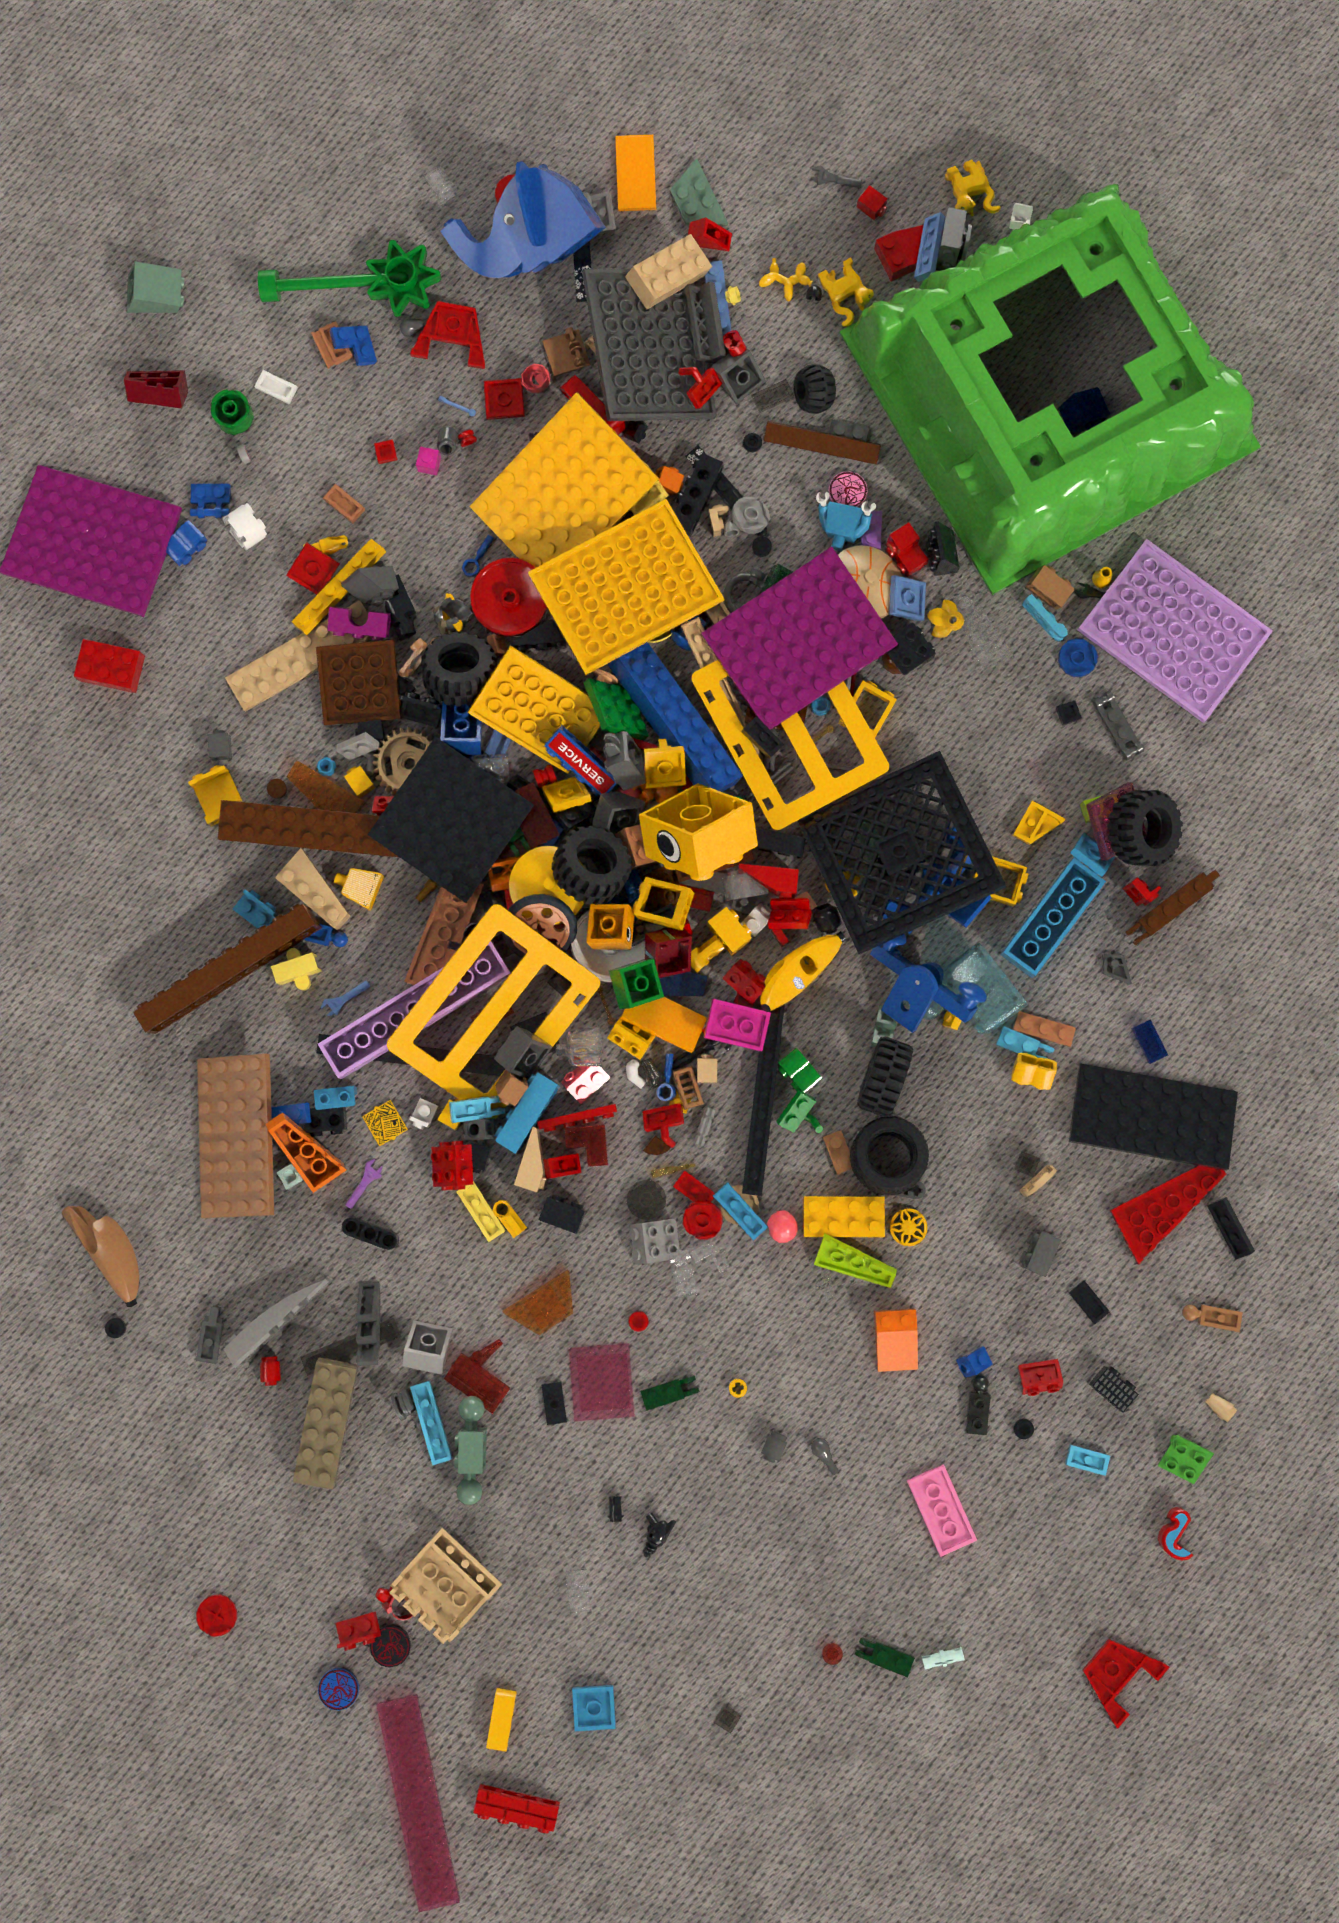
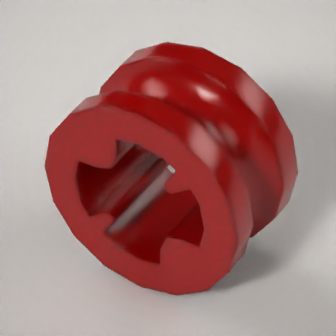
(467, 438)

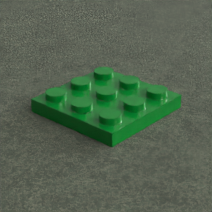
(615, 709)

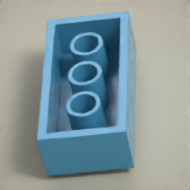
(527, 1113)

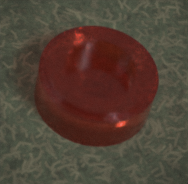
(832, 1653)

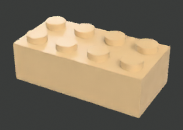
(668, 271)

